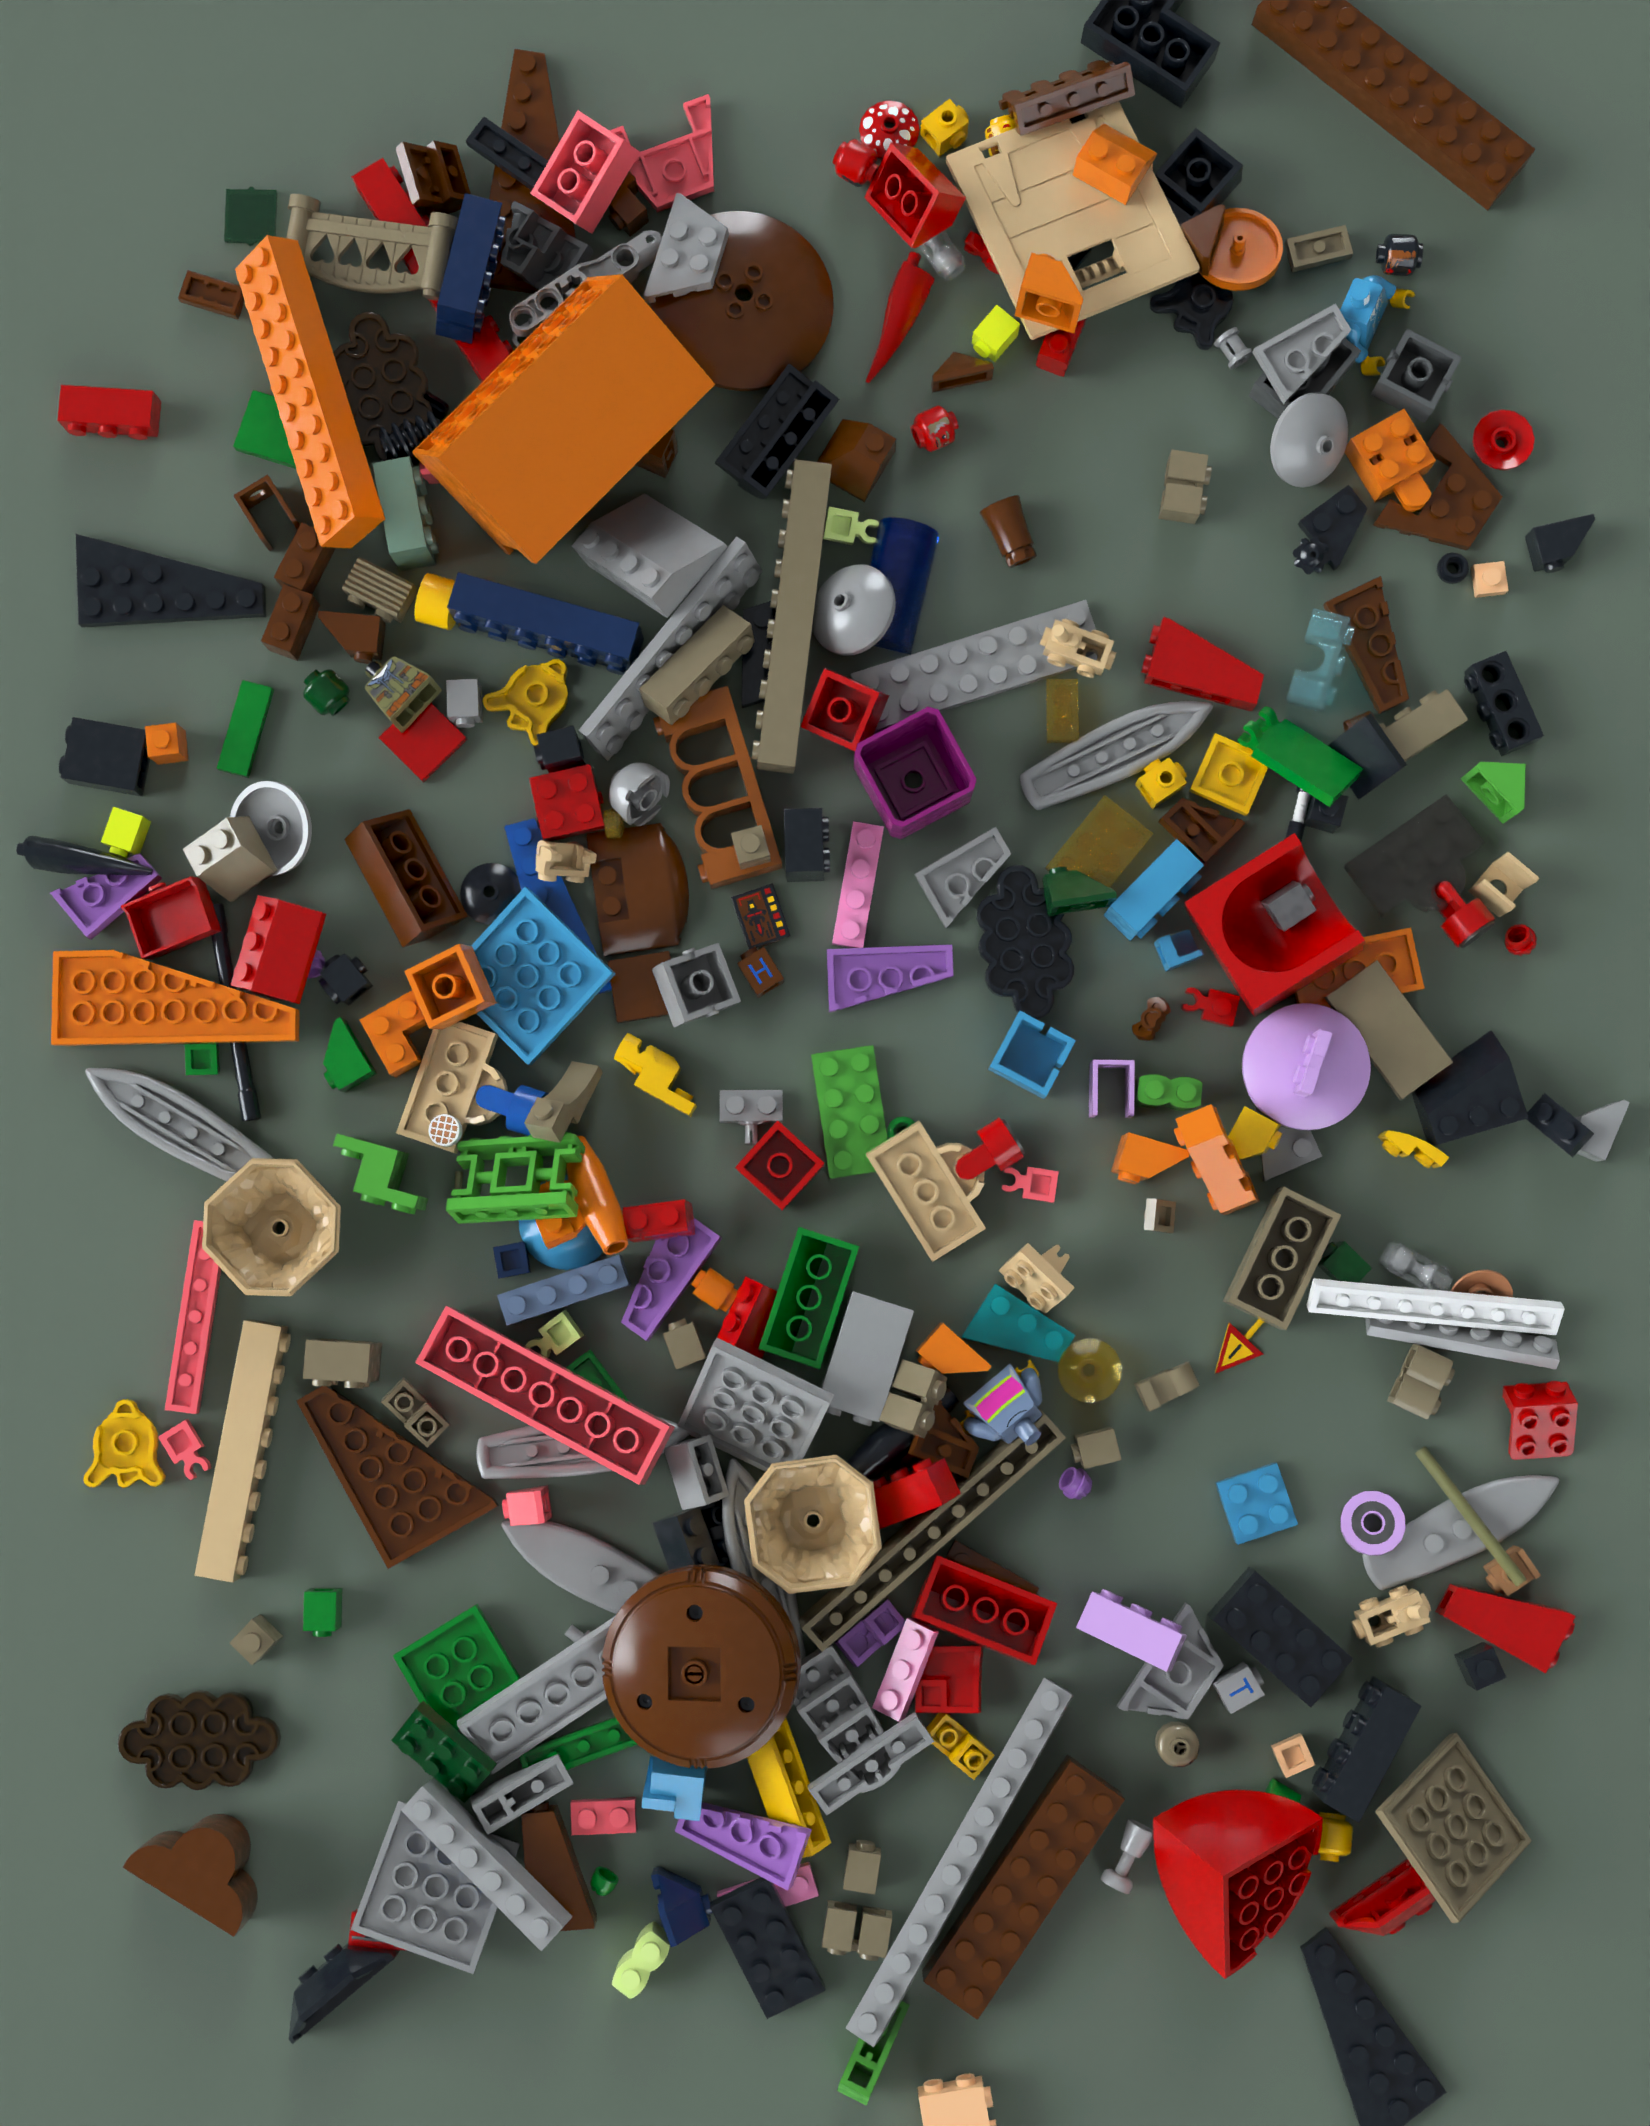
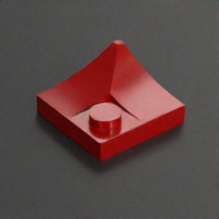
(951, 1681)

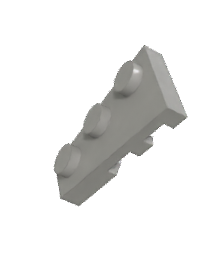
(1300, 350)
(960, 874)
(1292, 1151)

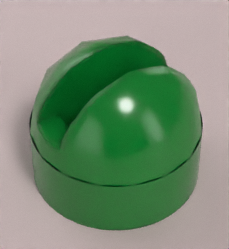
(603, 1881)

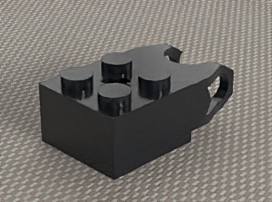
(1181, 173)

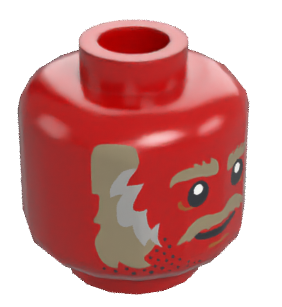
(934, 428)

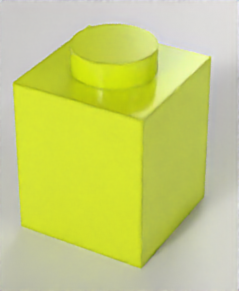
(995, 334)
(125, 832)

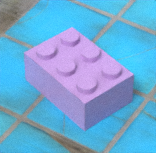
(1132, 1629)

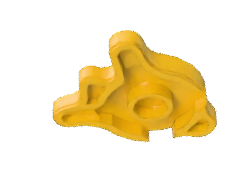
(533, 696)
(125, 1447)

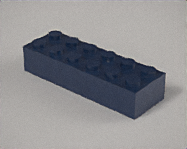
(545, 623)

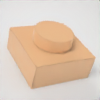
(1489, 579)
(1293, 1755)

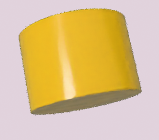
(433, 602)

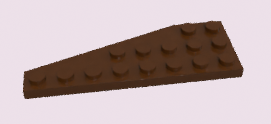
(531, 120)

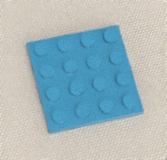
(536, 974)

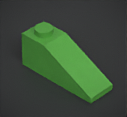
(868, 2061)

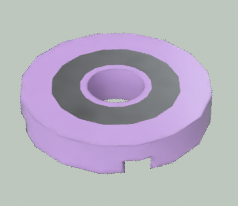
(1372, 1542)

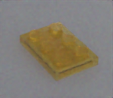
(1103, 843)

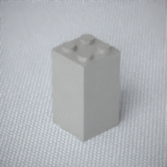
(866, 1357)

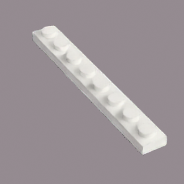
(1435, 1306)

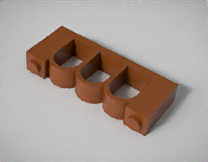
(705, 714)

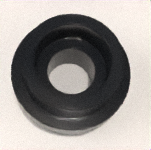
(1452, 559)

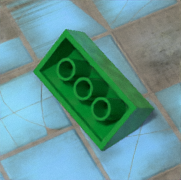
(809, 1297)

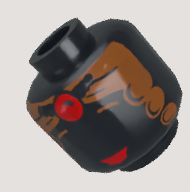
(1399, 254)

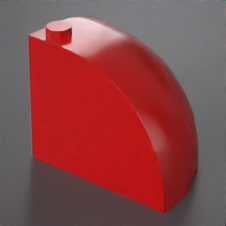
(1234, 1868)

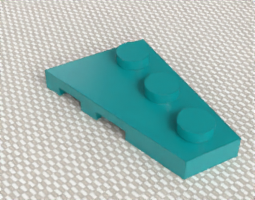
(1017, 1327)

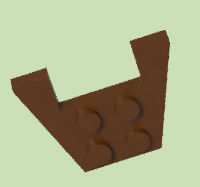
(1456, 506)

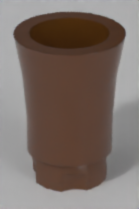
(1010, 530)

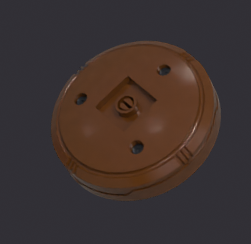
(701, 1666)

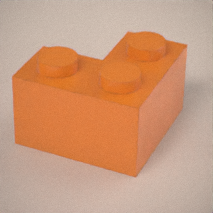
(390, 1032)

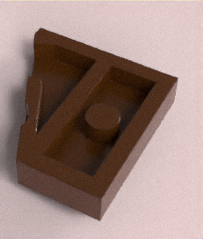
(1199, 828)

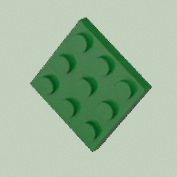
(457, 1665)

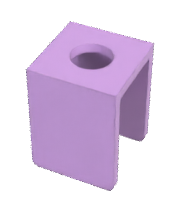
(1129, 1066)

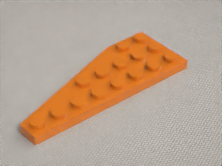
(132, 1001)

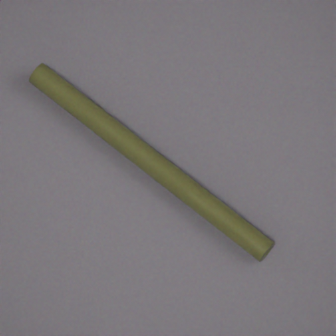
(1471, 1516)

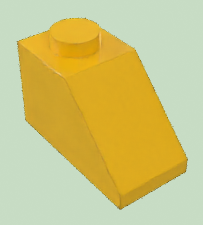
(1254, 1134)

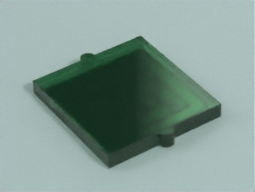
(250, 215)

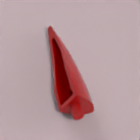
(903, 307)

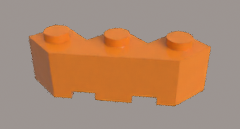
(1215, 1160)

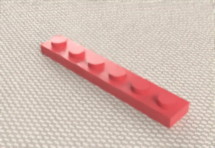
(193, 1328)

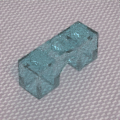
(1330, 634)

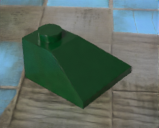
(1074, 892)

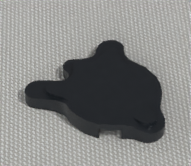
(1197, 306)

